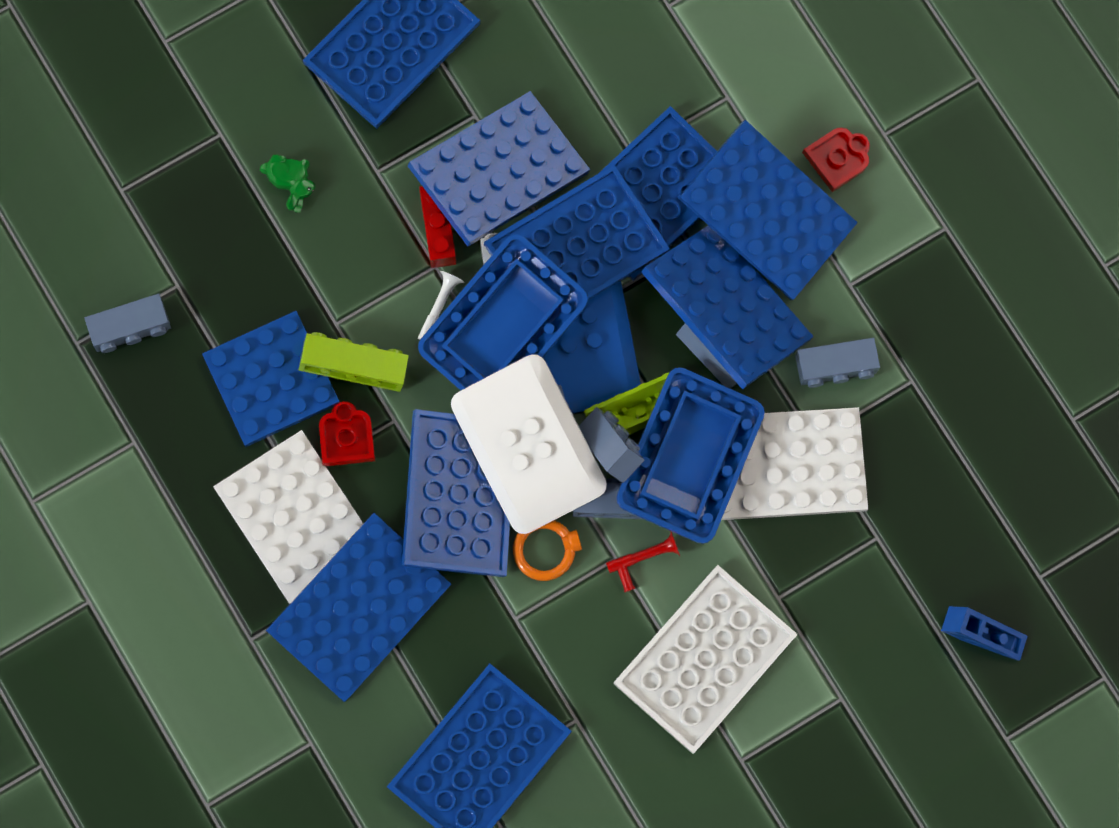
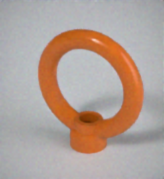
(571, 544)

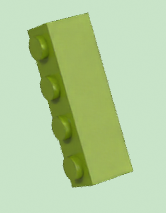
(353, 361)

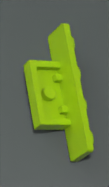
(633, 406)

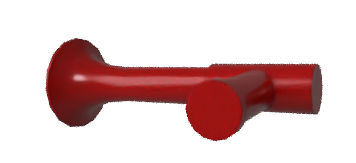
(621, 563)

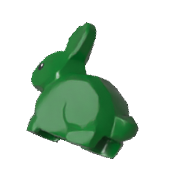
(291, 176)

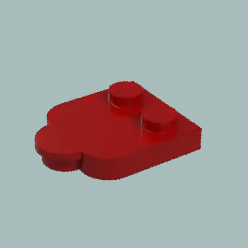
(838, 156)
(346, 436)

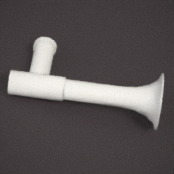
(449, 283)

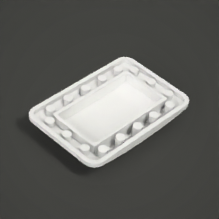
(528, 444)

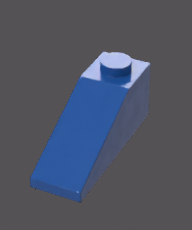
(983, 632)

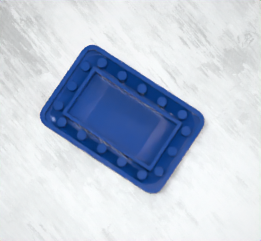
(504, 313)
(596, 353)
(691, 455)

